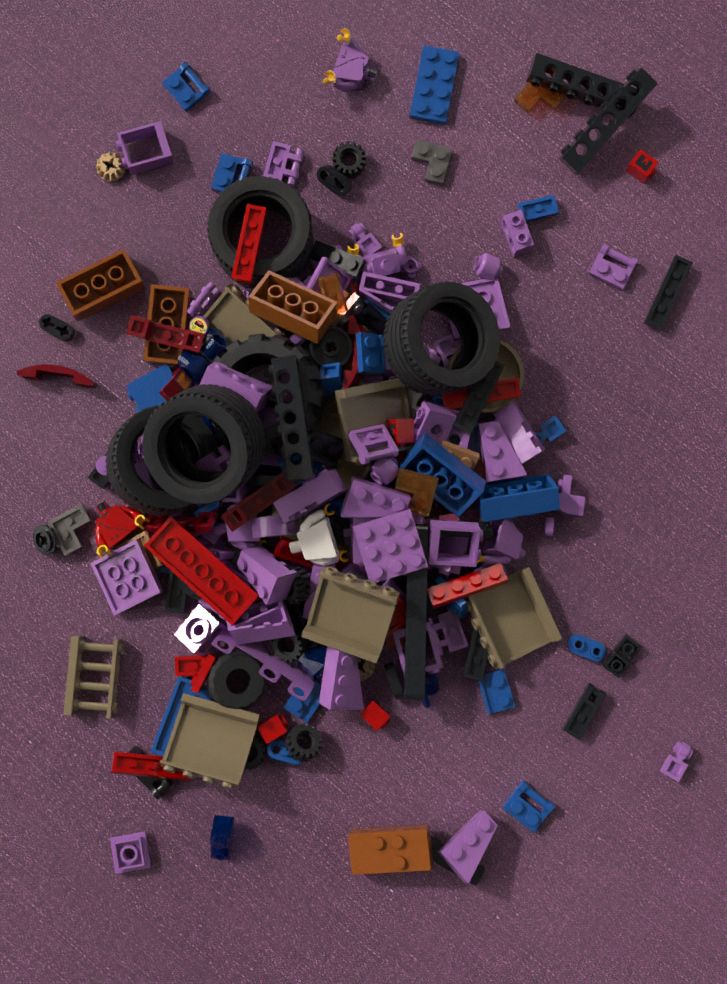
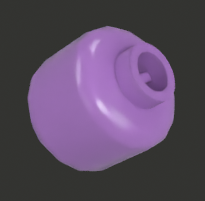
(488, 266)
(384, 470)

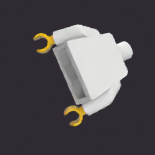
(317, 539)

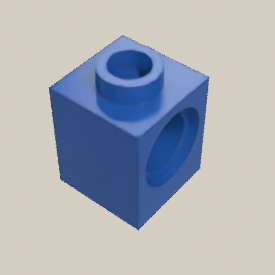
(332, 377)

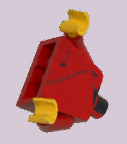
(116, 526)

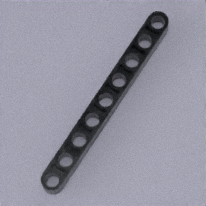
(416, 626)

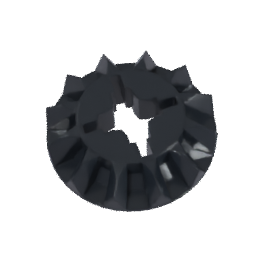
(40, 540)

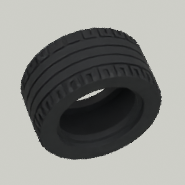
(274, 196)
(476, 328)
(172, 467)
(122, 473)

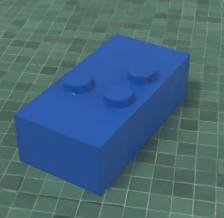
(457, 483)
(518, 498)

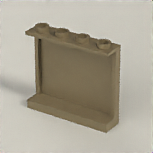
(233, 318)
(368, 407)
(350, 614)
(512, 618)
(210, 742)

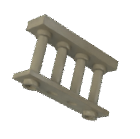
(75, 684)

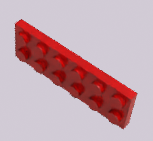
(201, 570)

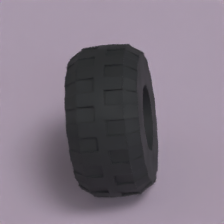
(217, 680)

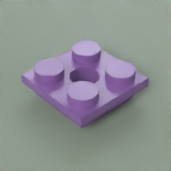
(139, 844)

